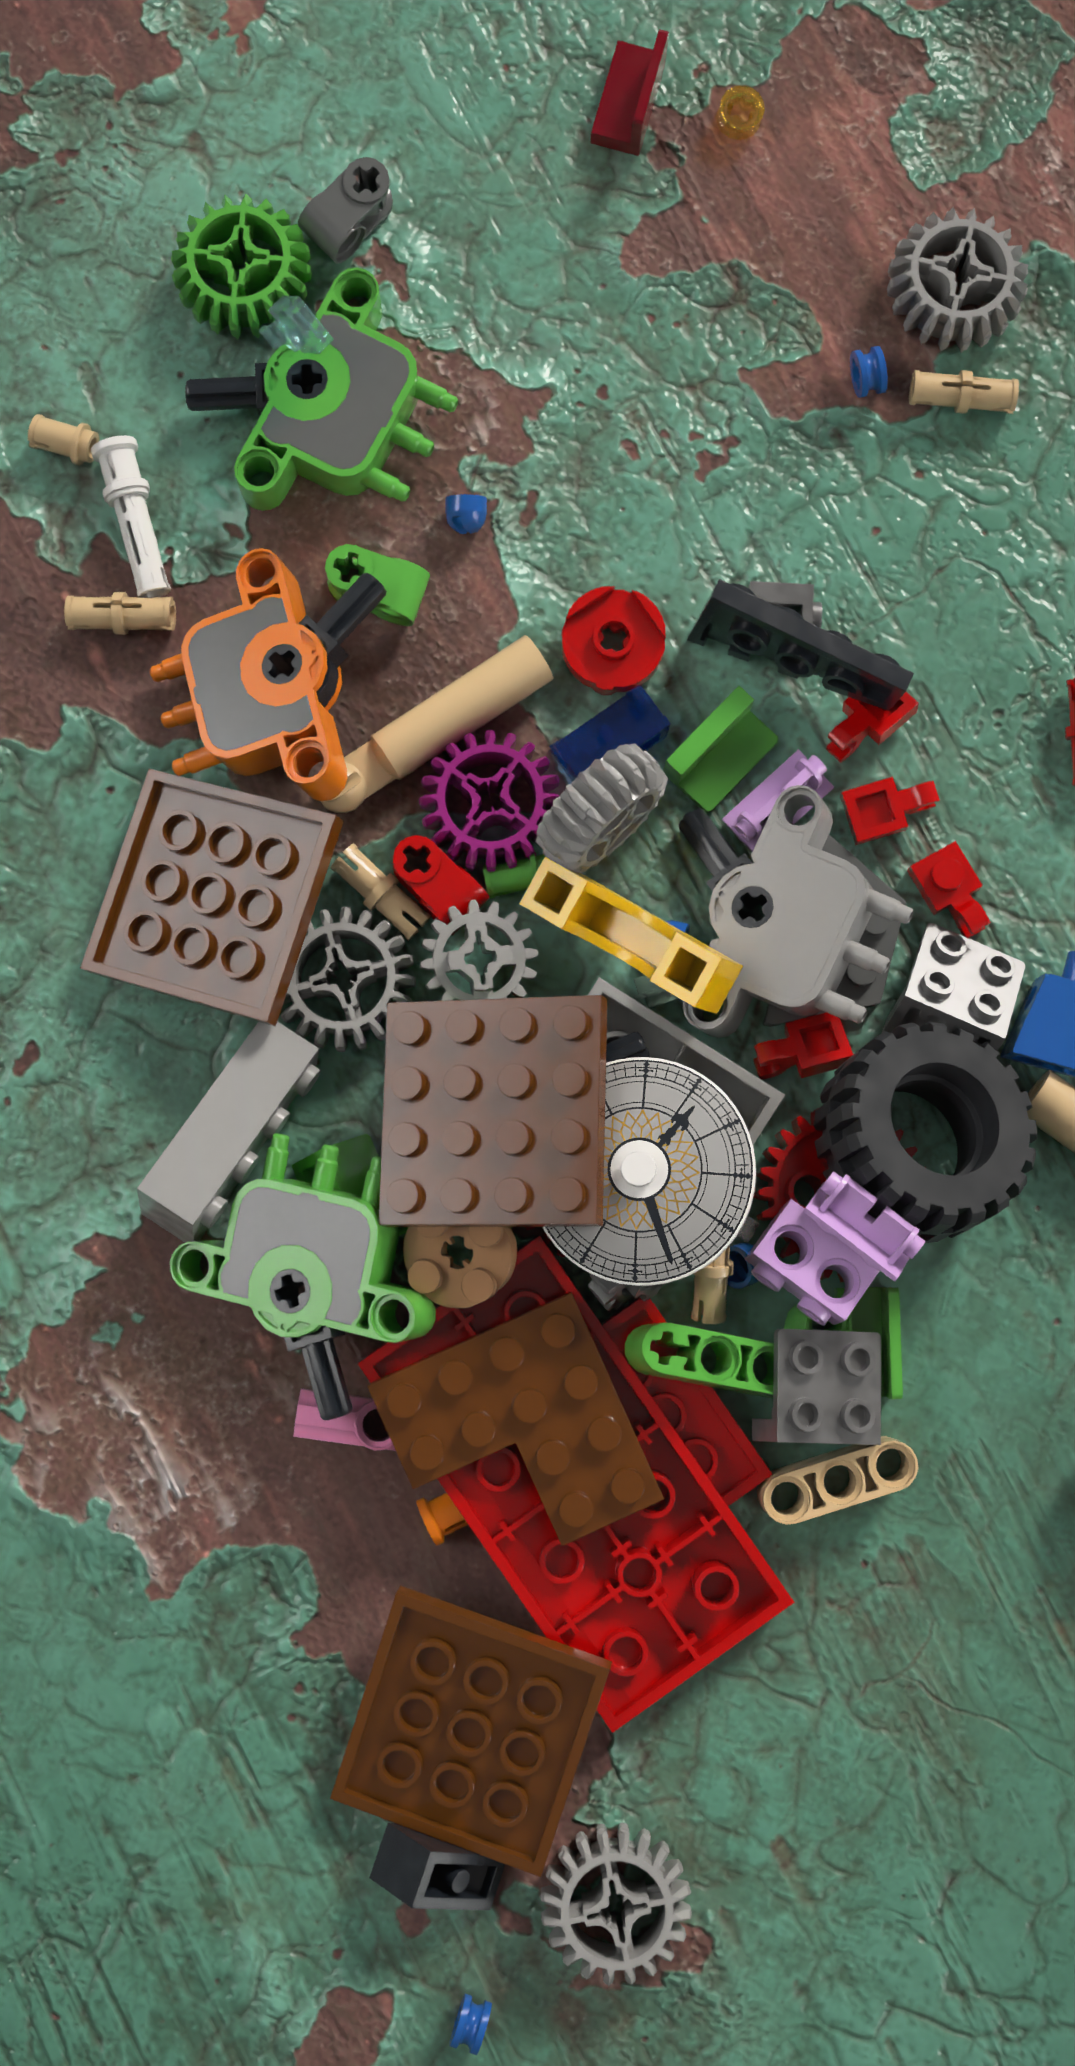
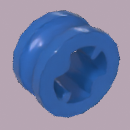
(868, 371)
(470, 2024)

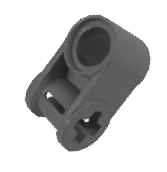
(342, 215)

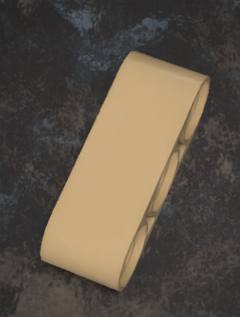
(863, 1484)

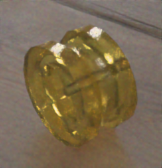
(747, 99)

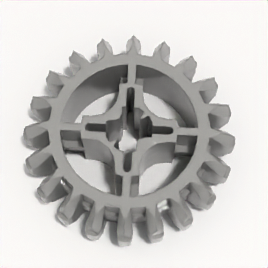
(986, 273)
(601, 808)
(367, 974)
(595, 1906)

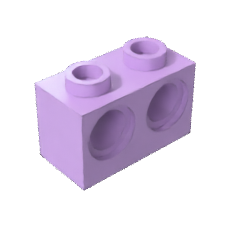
(817, 1253)

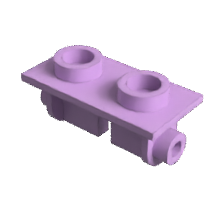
(751, 814)
(882, 1242)

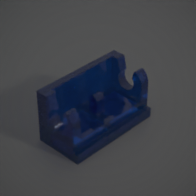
(626, 721)

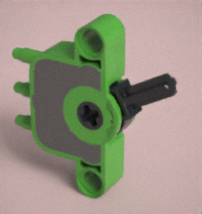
(349, 422)
(313, 1237)

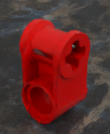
(441, 885)

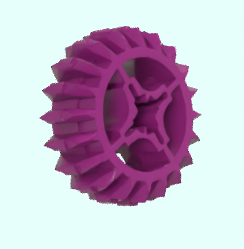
(472, 789)

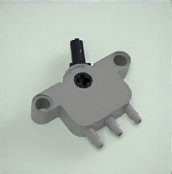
(811, 911)

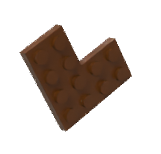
(530, 1386)

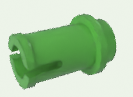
(512, 880)

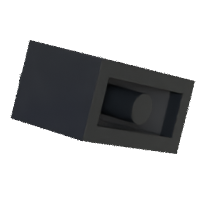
(434, 1872)

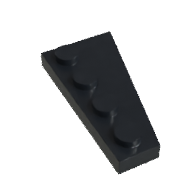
(798, 647)

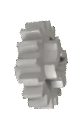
(502, 956)

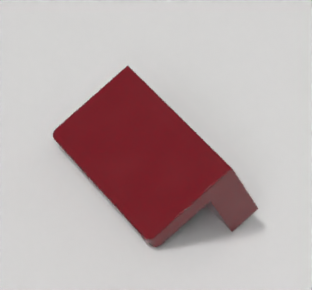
(629, 95)

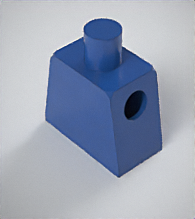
(1046, 1024)

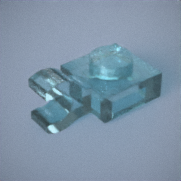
(295, 327)

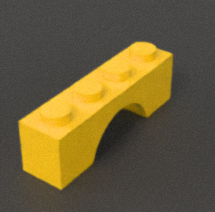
(633, 935)

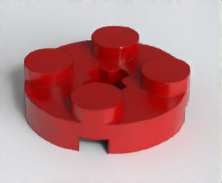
(619, 611)

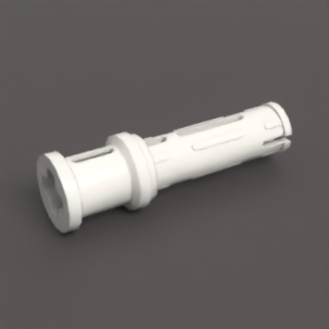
(127, 495)

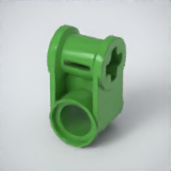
(401, 579)

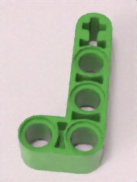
(733, 1354)

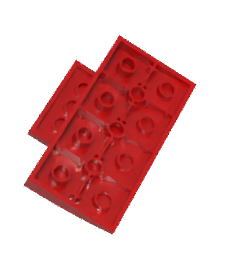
(657, 1586)

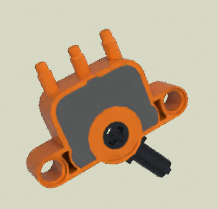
(268, 679)

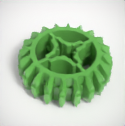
(219, 246)

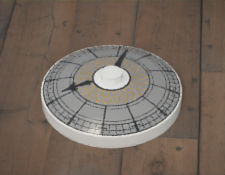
(672, 1176)

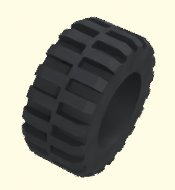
(971, 1093)

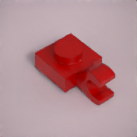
(868, 720)
(880, 809)
(948, 882)
(811, 1044)

